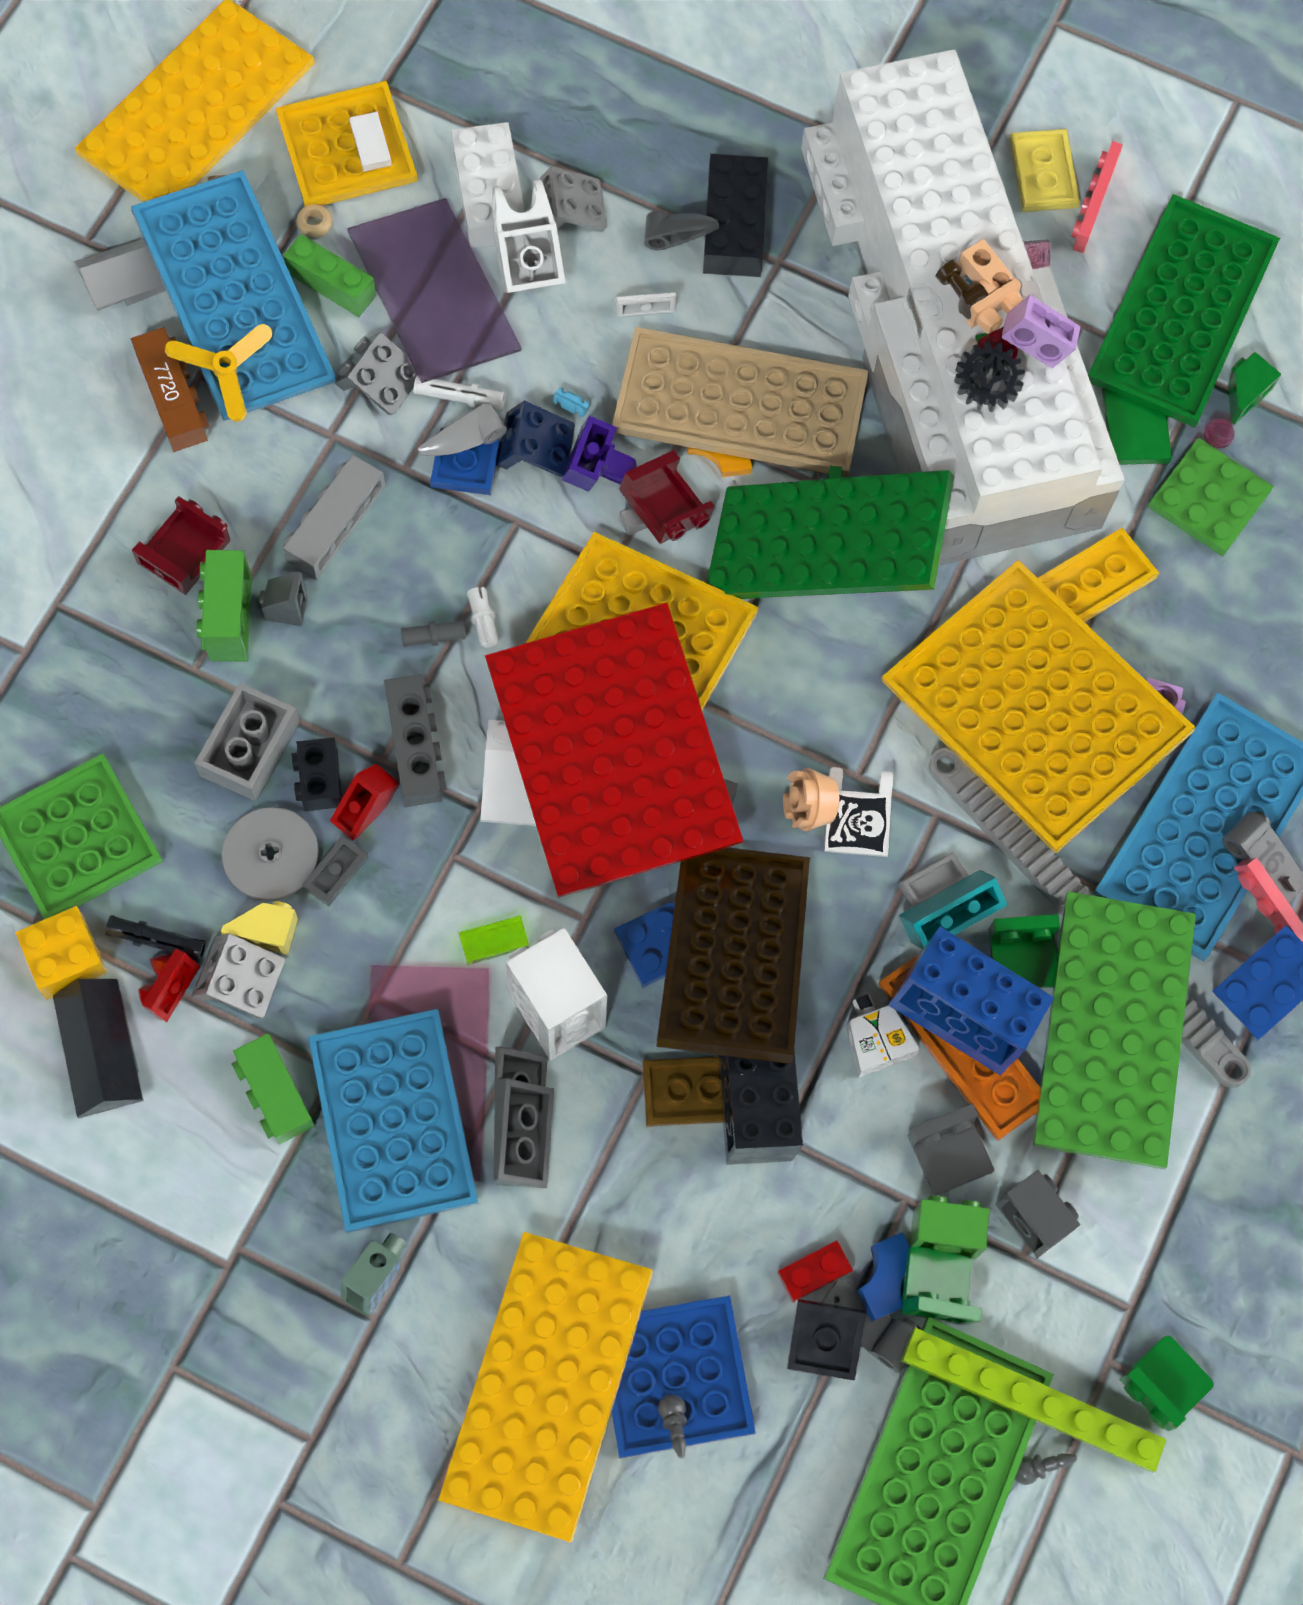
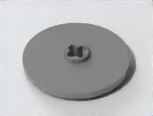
(249, 840)

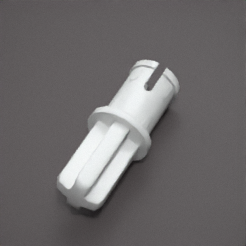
(483, 617)

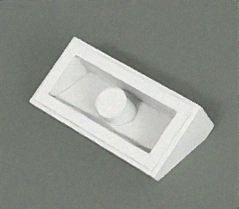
(645, 304)

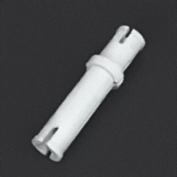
(470, 395)

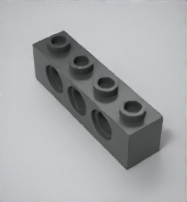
(402, 694)

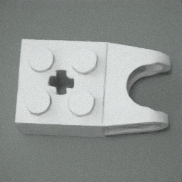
(523, 231)

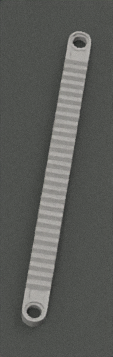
(1054, 881)

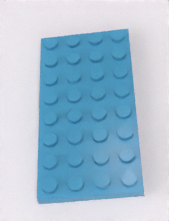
(227, 281)
(1177, 848)

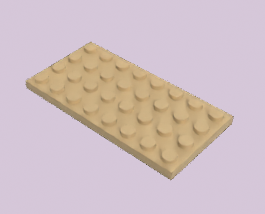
(740, 401)

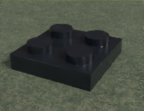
(826, 1339)

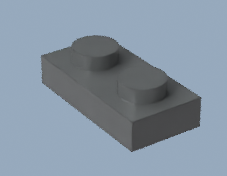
(335, 871)

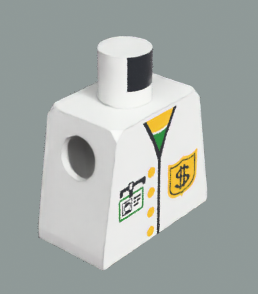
(878, 1037)

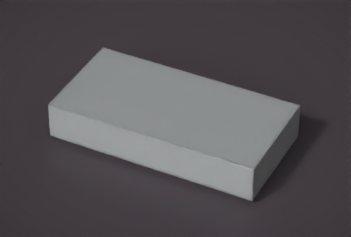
(933, 879)

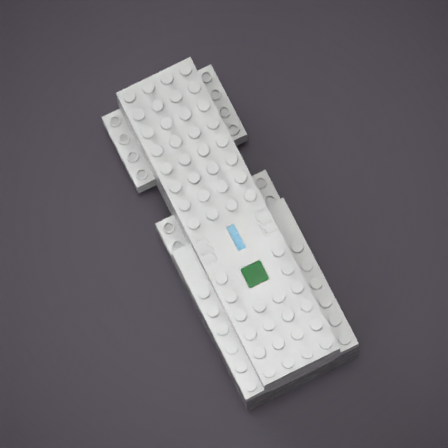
(913, 189)

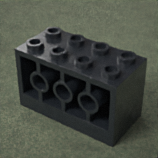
(759, 1110)

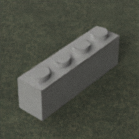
(333, 516)

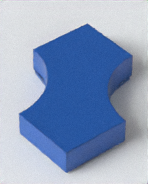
(882, 1291)

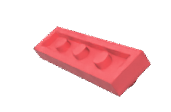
(1092, 205)

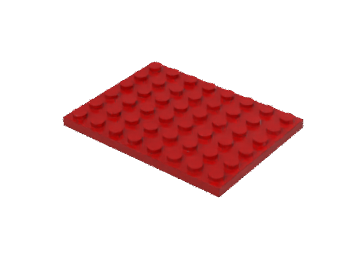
(613, 750)

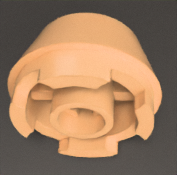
(811, 799)

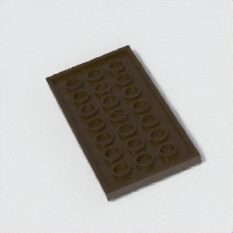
(736, 955)

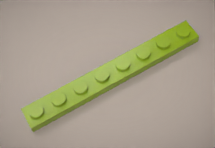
(1033, 1400)

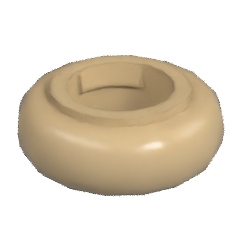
(314, 231)

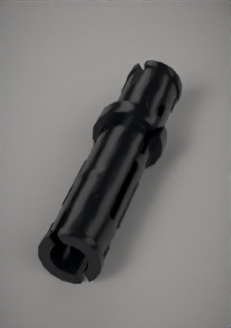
(158, 938)

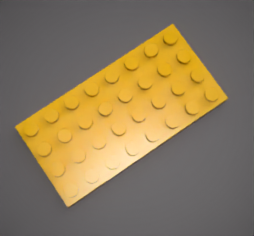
(195, 104)
(546, 1386)

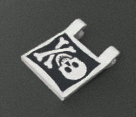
(861, 819)

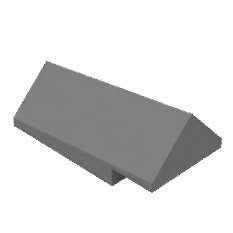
(120, 275)

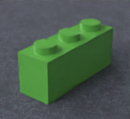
(330, 275)
(271, 1089)

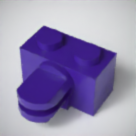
(596, 456)

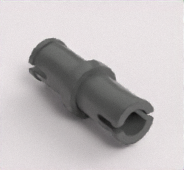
(433, 633)

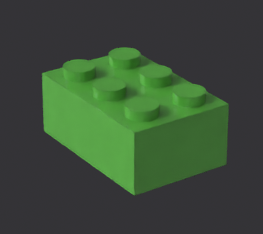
(225, 605)

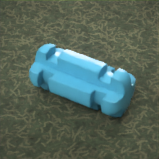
(571, 402)

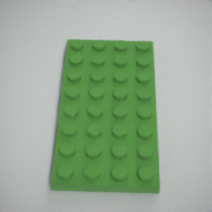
(1115, 1030)
(933, 1487)

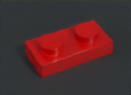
(814, 1271)

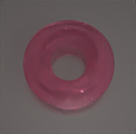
(1219, 426)

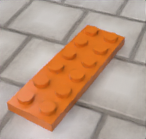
(999, 1100)

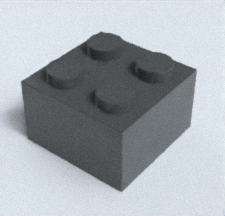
(1038, 1213)

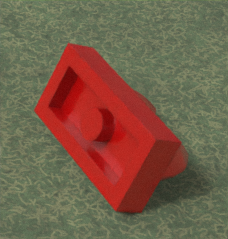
(174, 976)

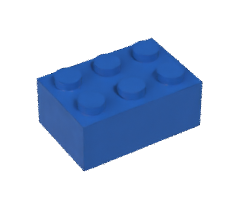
(1266, 984)

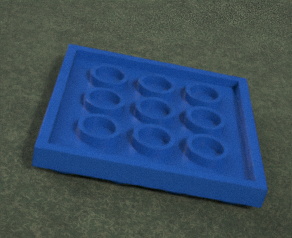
(689, 1354)

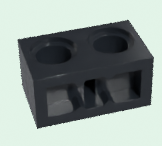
(323, 773)

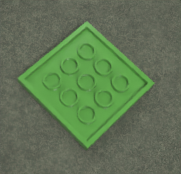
(76, 837)

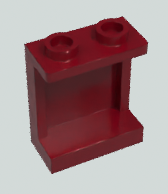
(664, 498)
(182, 544)

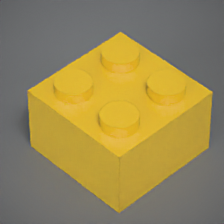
(60, 951)

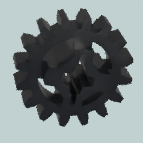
(974, 372)

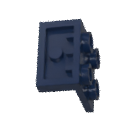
(536, 438)

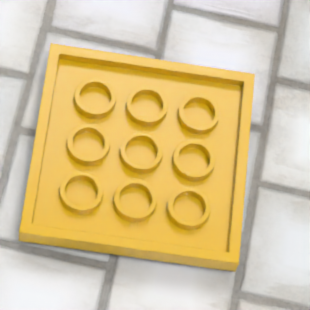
(325, 149)

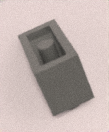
(284, 599)

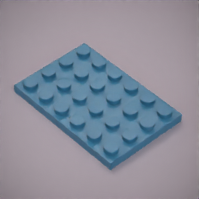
(392, 1120)

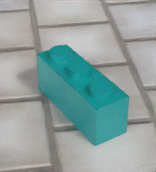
(954, 908)

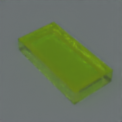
(493, 940)

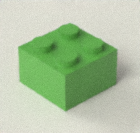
(950, 1226)

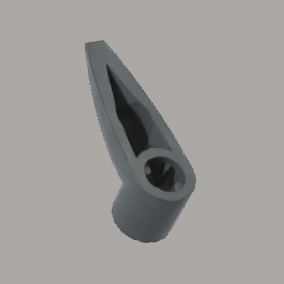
(668, 231)

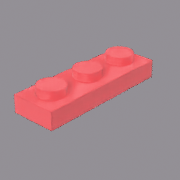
(1268, 896)

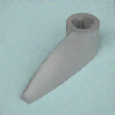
(469, 431)

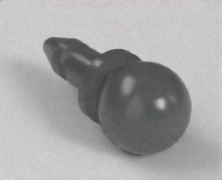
(672, 1411)
(1033, 1468)

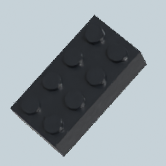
(739, 204)

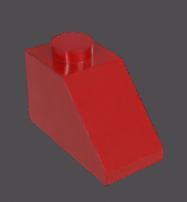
(364, 800)

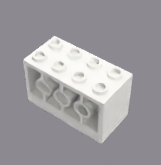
(556, 993)

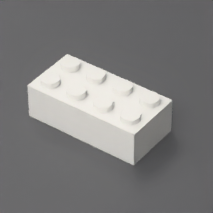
(482, 161)

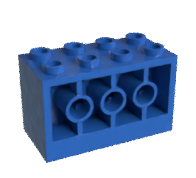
(971, 1001)

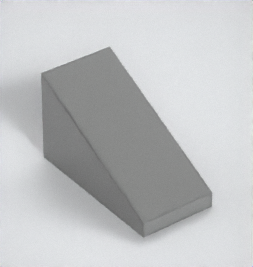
(631, 522)

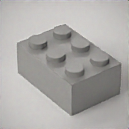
(247, 742)

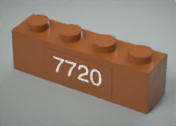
(170, 391)

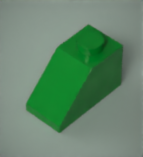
(1249, 384)

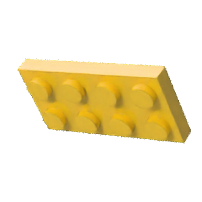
(1100, 575)

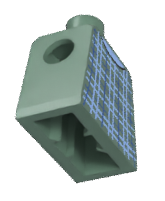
(366, 1284)

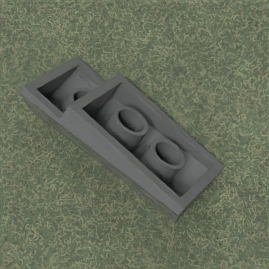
(521, 1119)

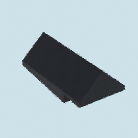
(97, 1046)

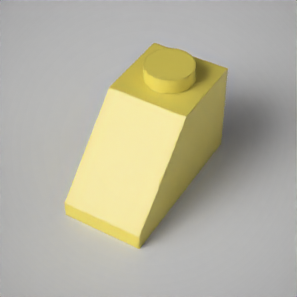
(266, 926)

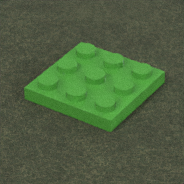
(1210, 496)

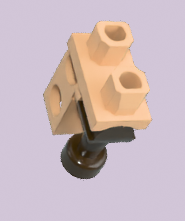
(992, 287)

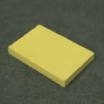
(1044, 170)

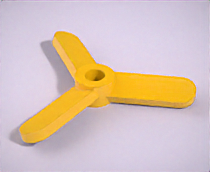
(227, 376)

